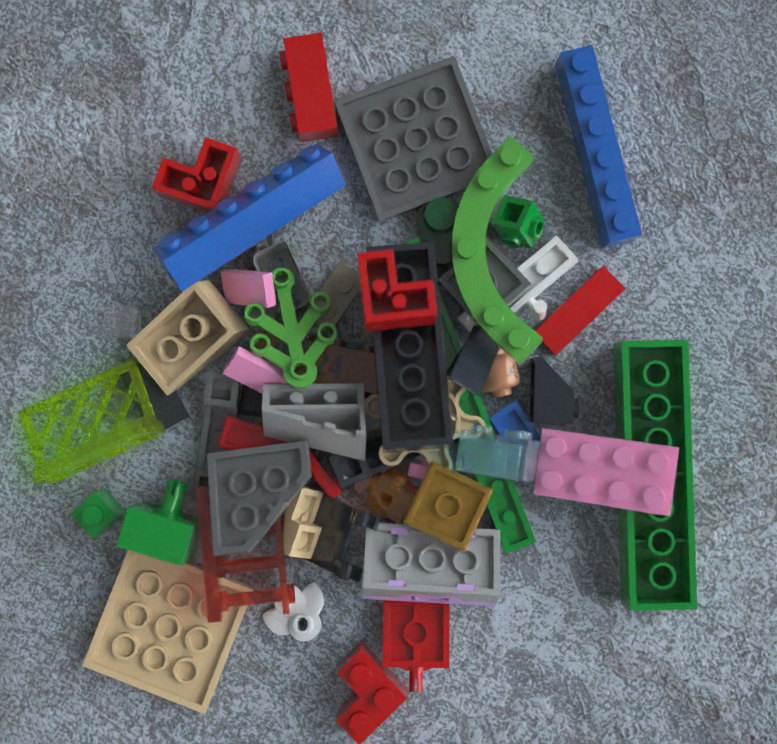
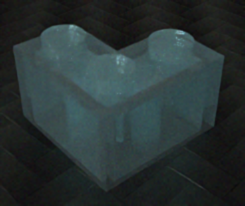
(497, 455)

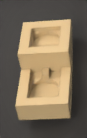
(299, 530)

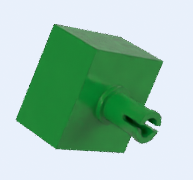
(161, 529)

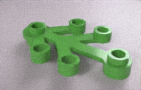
(292, 333)

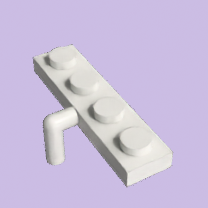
(541, 271)

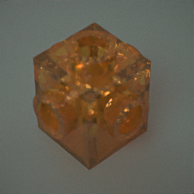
(391, 495)

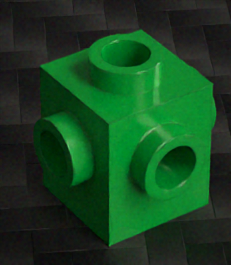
(518, 222)

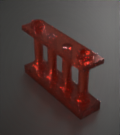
(216, 568)

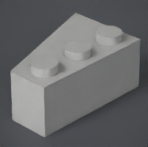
(322, 414)

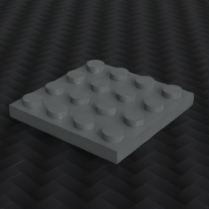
(414, 137)

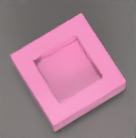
(418, 470)

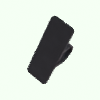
(473, 361)

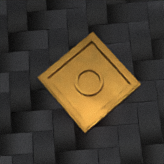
(448, 506)

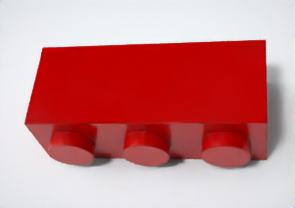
(309, 87)

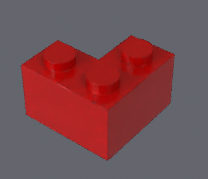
(205, 183)
(392, 304)
(375, 695)

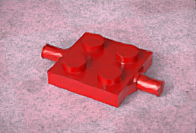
(416, 638)

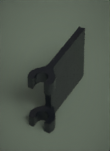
(338, 527)

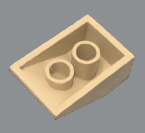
(187, 336)

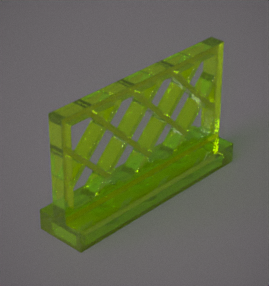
(92, 450)

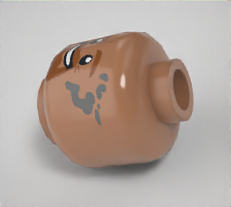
(502, 376)

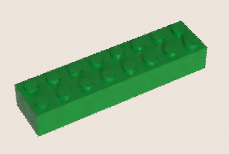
(656, 409)

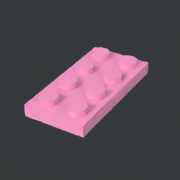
(606, 471)

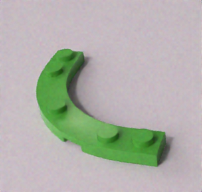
(469, 251)

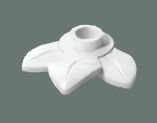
(307, 606)

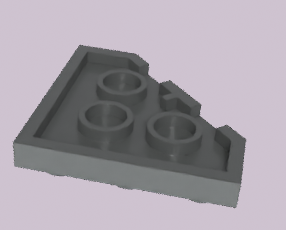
(251, 492)

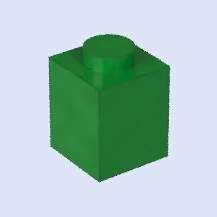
(98, 513)

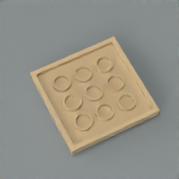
(160, 633)

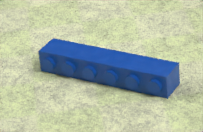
(597, 147)
(249, 216)

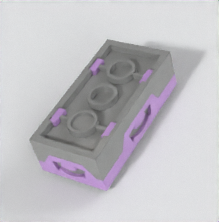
(420, 568)

